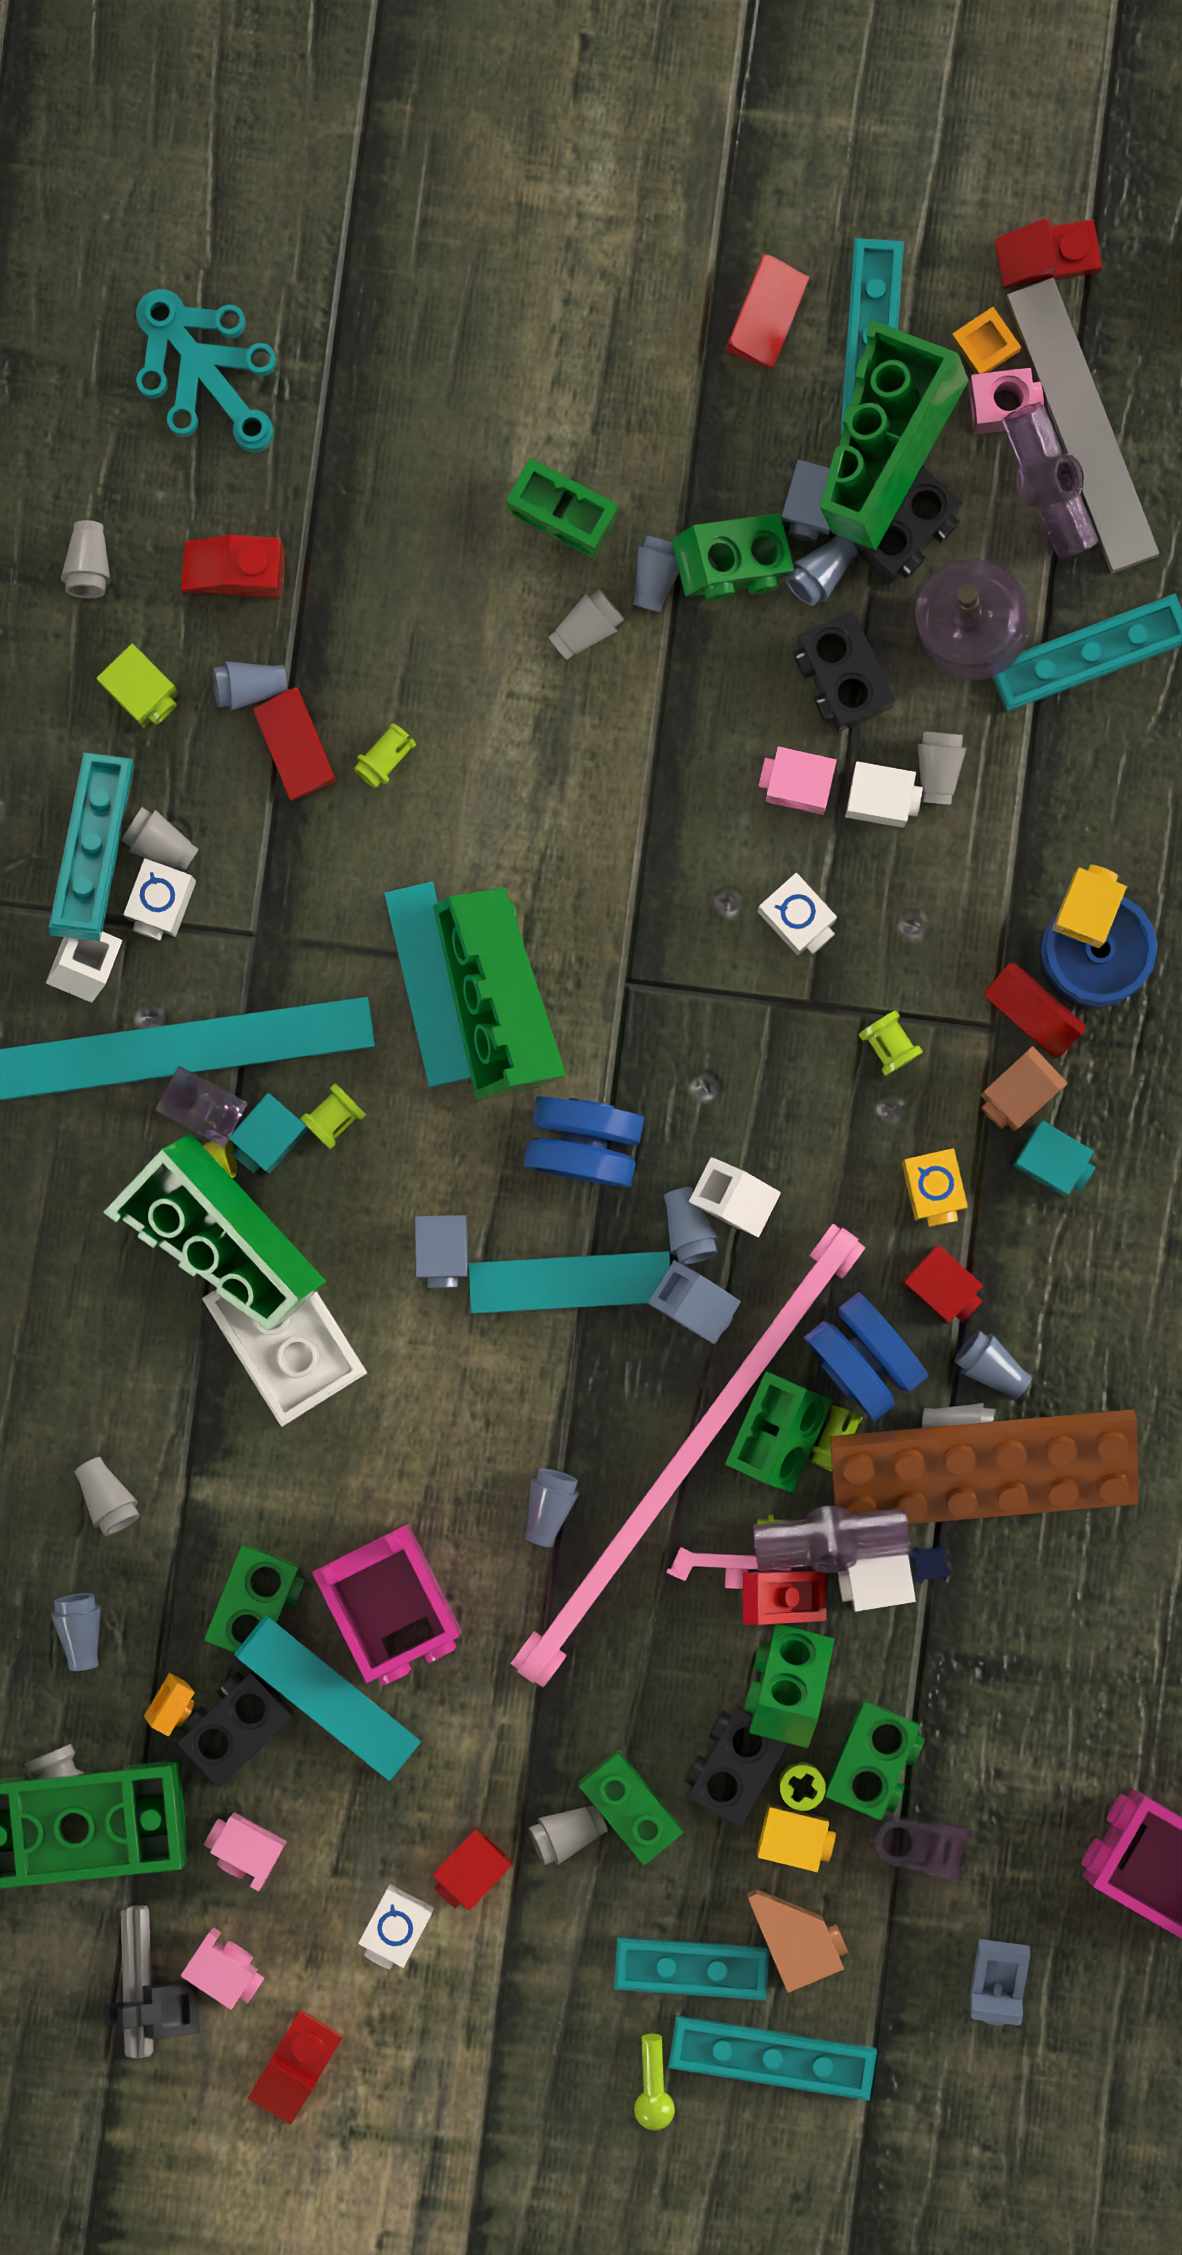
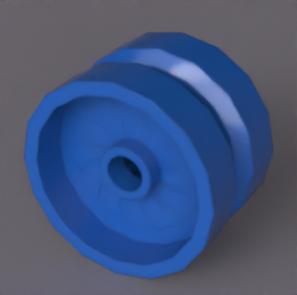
(1107, 980)
(585, 1132)
(859, 1362)

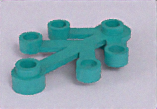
(199, 362)

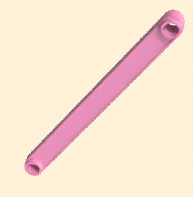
(541, 1654)

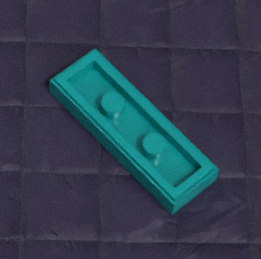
(691, 1968)

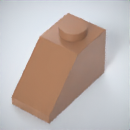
(1021, 1090)
(797, 1940)

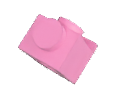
(244, 1848)
(223, 1971)

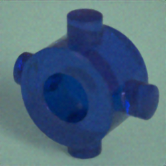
(930, 1563)

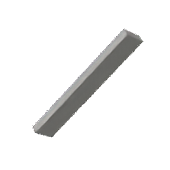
(1082, 424)

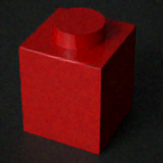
(944, 1286)
(470, 1870)

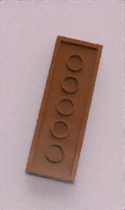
(990, 1467)

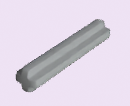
(136, 1972)

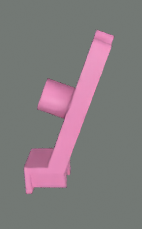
(734, 1565)

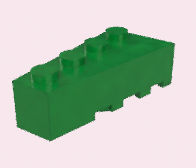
(889, 429)
(496, 995)
(216, 1232)

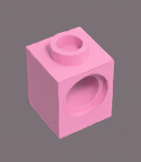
(981, 390)
(798, 780)

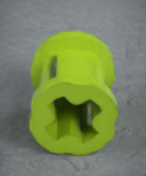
(890, 1043)
(333, 1116)
(804, 1801)

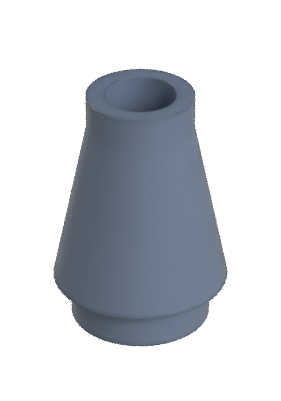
(821, 570)
(655, 573)
(247, 683)
(688, 1228)
(991, 1364)
(549, 1504)
(78, 1626)

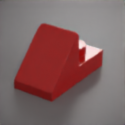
(1047, 252)
(783, 1596)
(295, 2066)

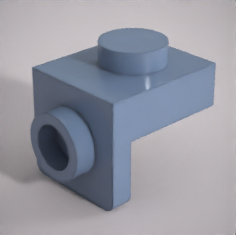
(999, 1982)

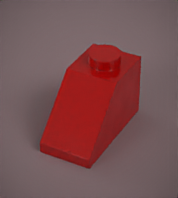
(234, 566)

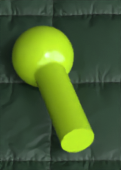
(654, 2107)

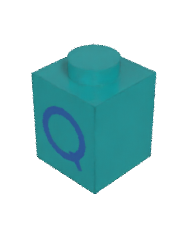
(267, 1135)
(1055, 1160)

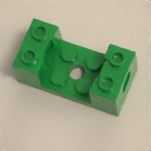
(131, 1818)

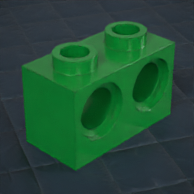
(562, 508)
(730, 548)
(779, 1432)
(242, 1597)
(792, 1675)
(860, 1756)
(631, 1807)

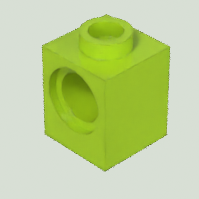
(139, 687)

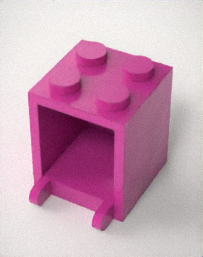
(382, 1592)
(1153, 1872)

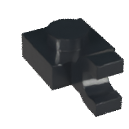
(165, 2011)

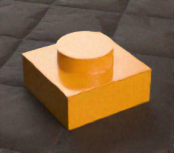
(985, 342)
(171, 1705)

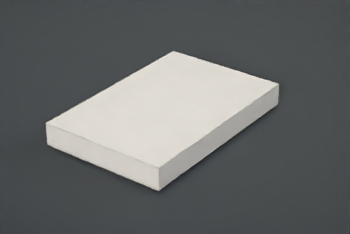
(293, 1362)

